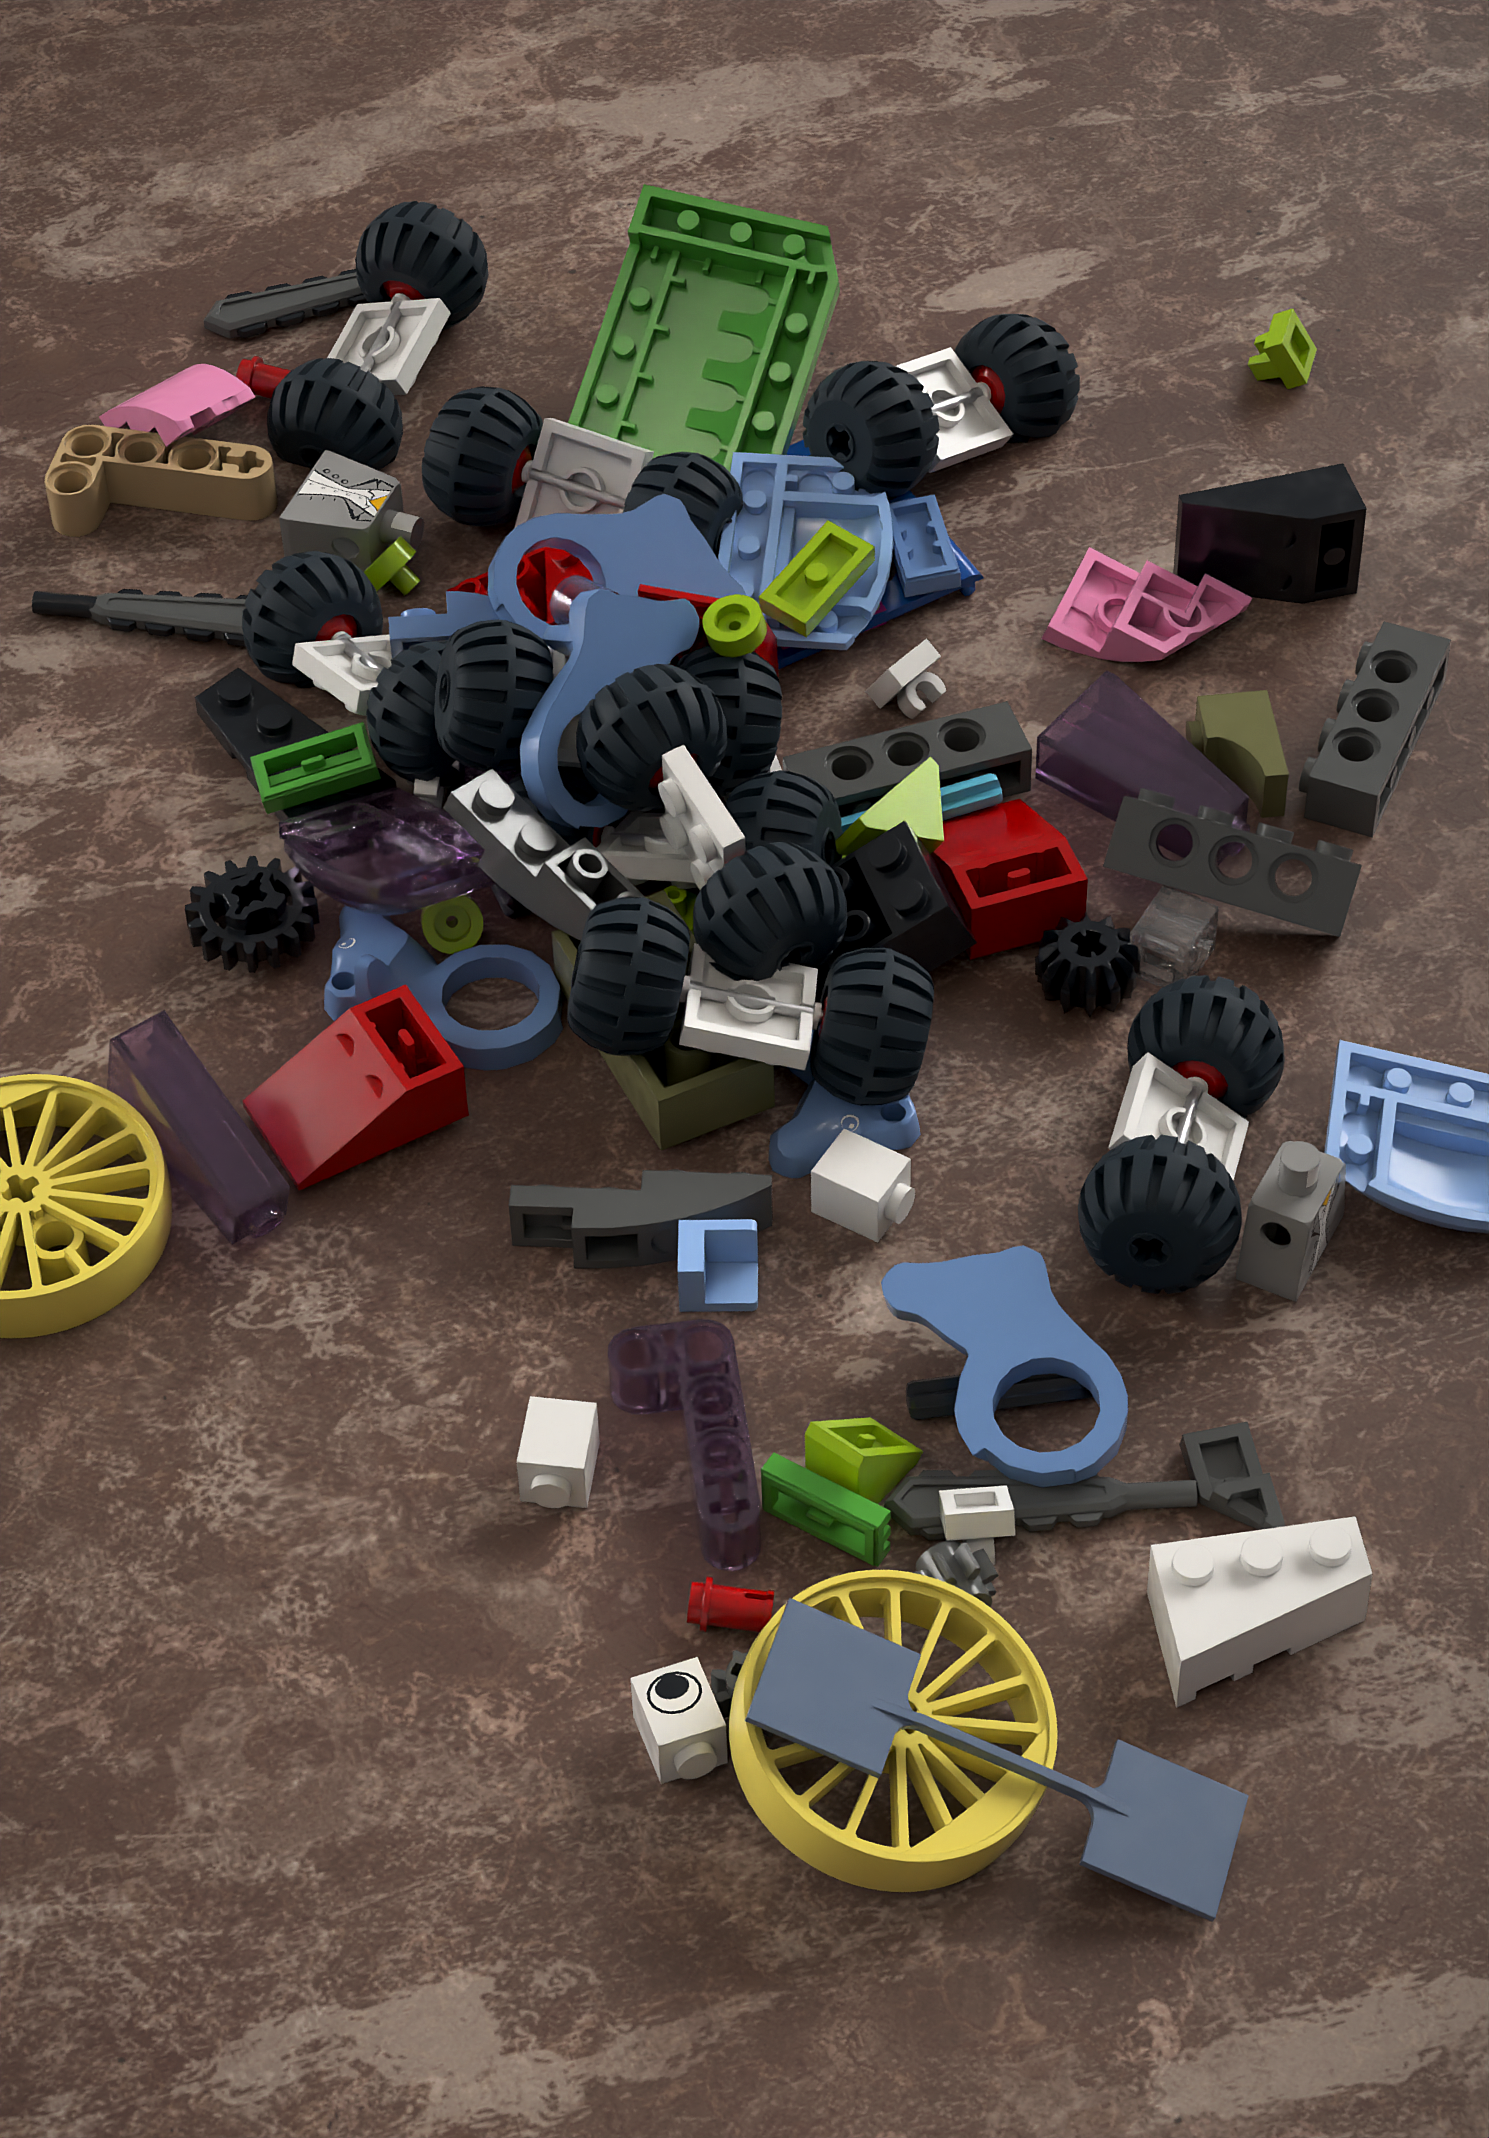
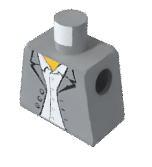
(347, 512)
(1306, 1197)

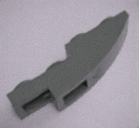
(533, 859)
(634, 1226)

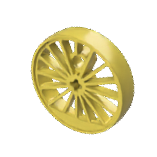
(52, 1194)
(991, 1819)

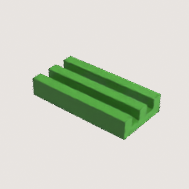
(317, 775)
(825, 1509)

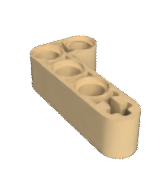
(137, 469)

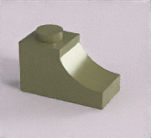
(1244, 744)

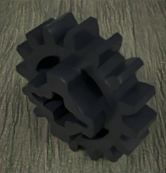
(252, 914)

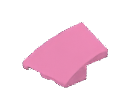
(182, 403)
(1137, 615)

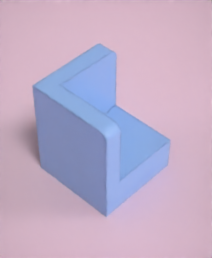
(717, 1265)

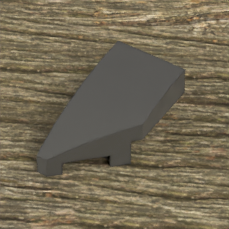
(1231, 1476)

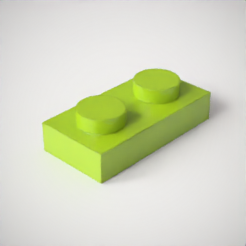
(817, 578)

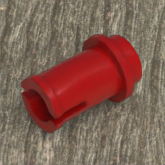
(260, 376)
(729, 1606)

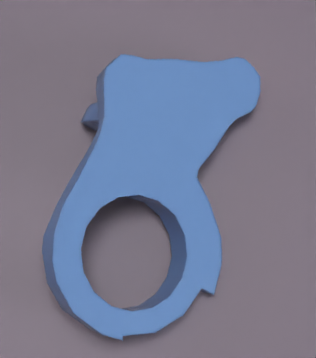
(621, 550)
(604, 640)

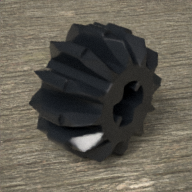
(1087, 964)

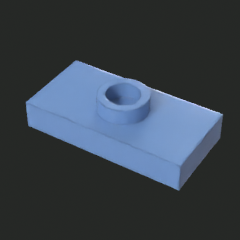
(922, 547)

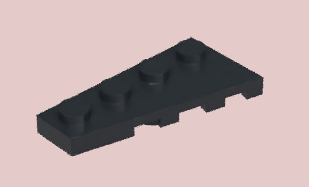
(255, 720)

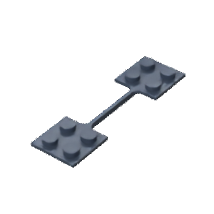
(849, 1697)

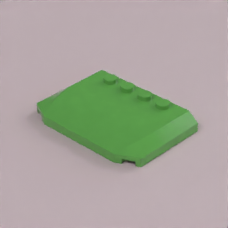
(710, 329)

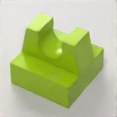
(1284, 351)

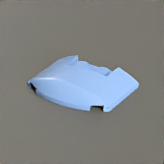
(781, 511)
(1412, 1135)

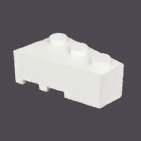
(1253, 1595)

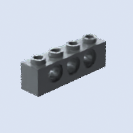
(1375, 728)
(961, 745)
(1137, 853)

